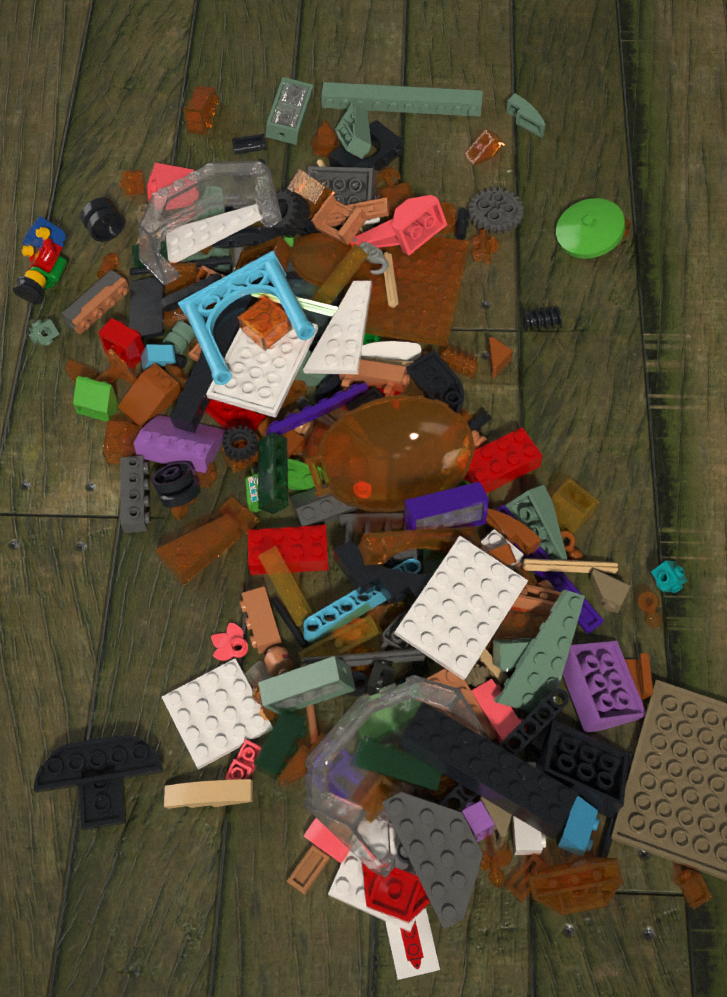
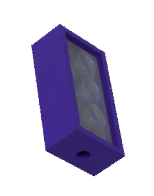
(447, 509)

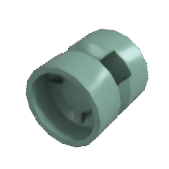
(180, 337)

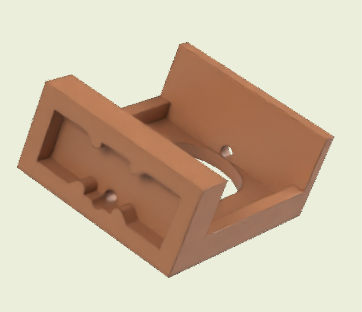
(355, 220)

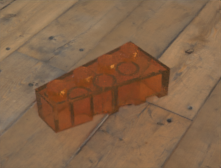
(199, 548)

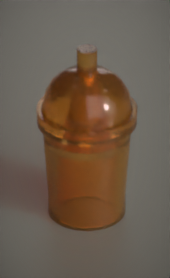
(109, 262)

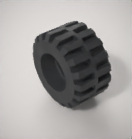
(293, 212)

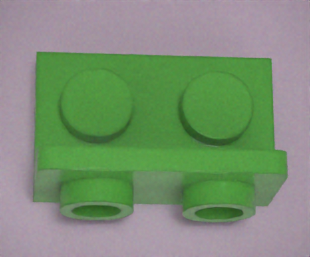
(300, 476)

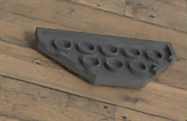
(439, 851)

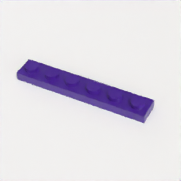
(313, 412)

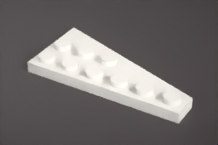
(200, 234)
(343, 339)

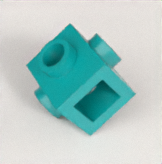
(669, 576)

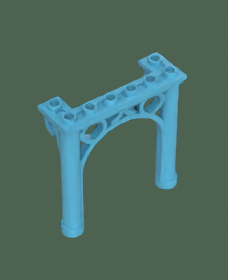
(231, 289)

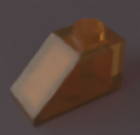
(484, 147)

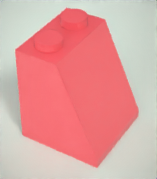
(164, 175)

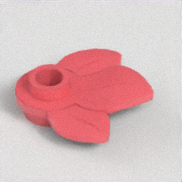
(228, 642)

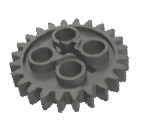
(496, 210)

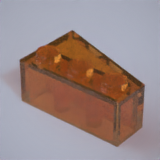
(200, 110)

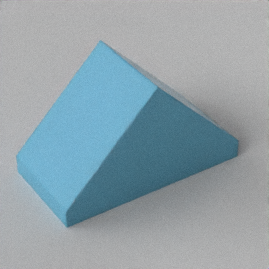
(157, 354)

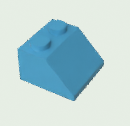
(578, 828)

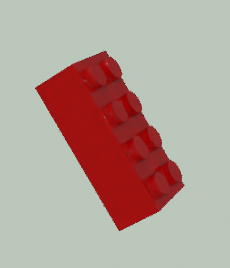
(504, 460)
(301, 547)

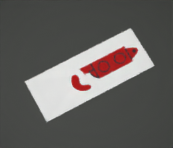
(413, 950)

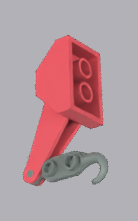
(410, 228)

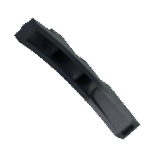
(365, 578)

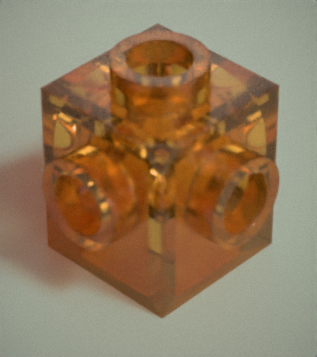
(132, 183)

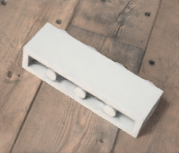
(526, 838)

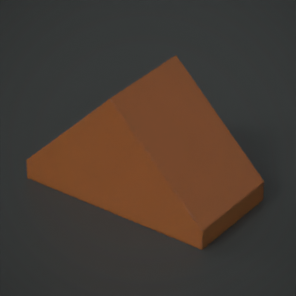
(499, 356)

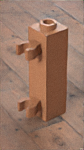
(378, 374)

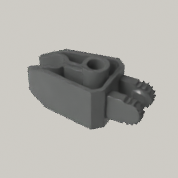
(391, 641)

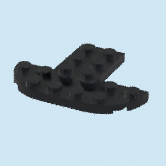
(99, 772)

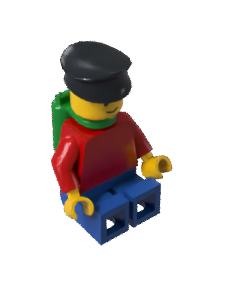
(45, 264)

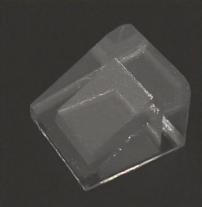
(257, 673)

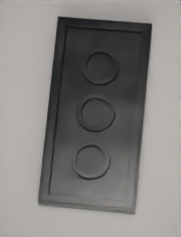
(145, 307)

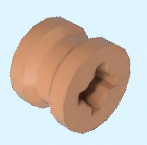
(479, 441)

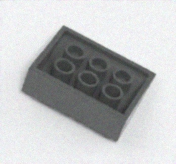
(348, 183)

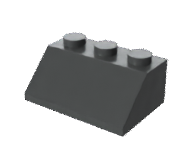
(318, 511)

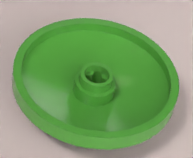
(590, 228)

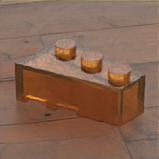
(518, 625)

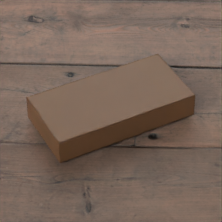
(308, 869)

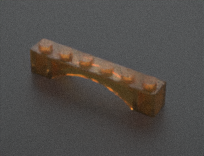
(381, 546)

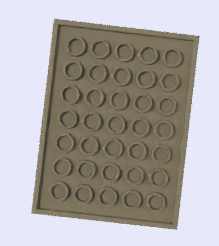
(679, 782)

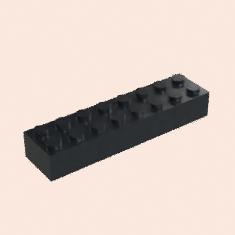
(488, 770)

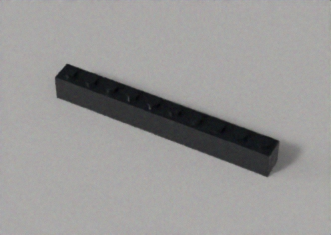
(193, 400)

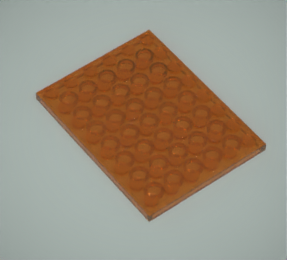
(426, 290)

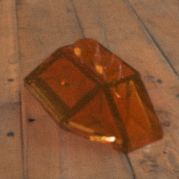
(577, 885)

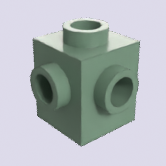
(49, 332)

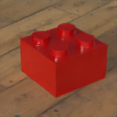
(123, 340)

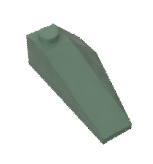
(538, 513)

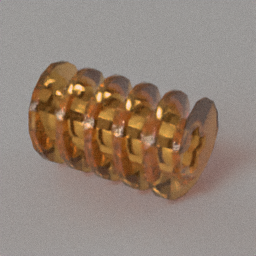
(460, 363)

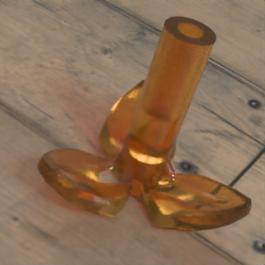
(388, 174)
(501, 860)

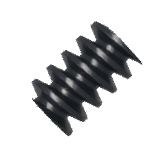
(542, 317)

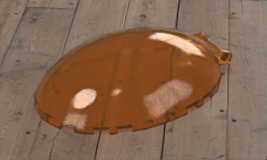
(393, 453)

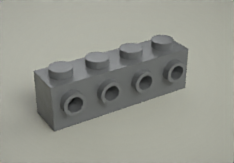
(134, 494)

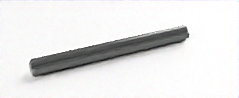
(370, 658)

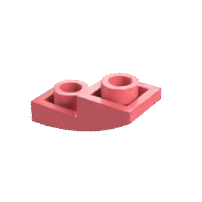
(243, 765)
(326, 840)

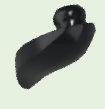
(328, 387)

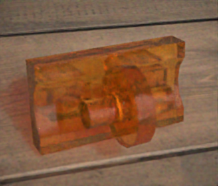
(487, 247)

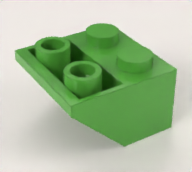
(94, 399)

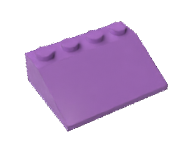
(167, 445)
(601, 686)

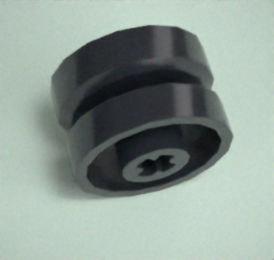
(102, 219)
(176, 484)

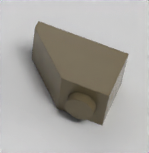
(609, 591)

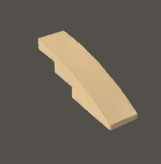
(208, 793)

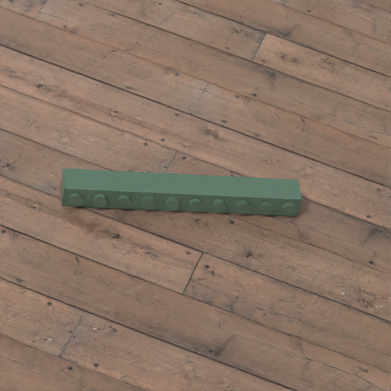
(402, 99)

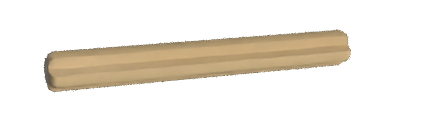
(569, 566)

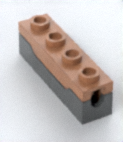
(95, 302)

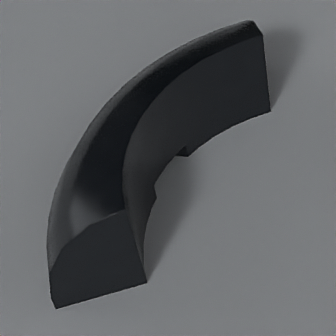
(248, 236)

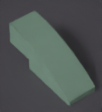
(526, 115)

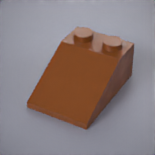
(150, 395)

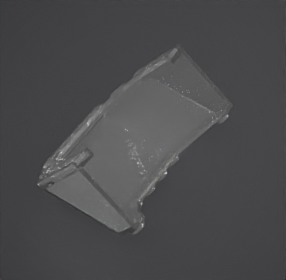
(208, 188)
(337, 786)

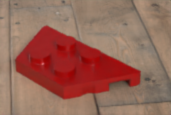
(396, 896)

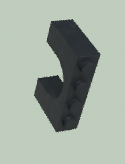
(383, 139)

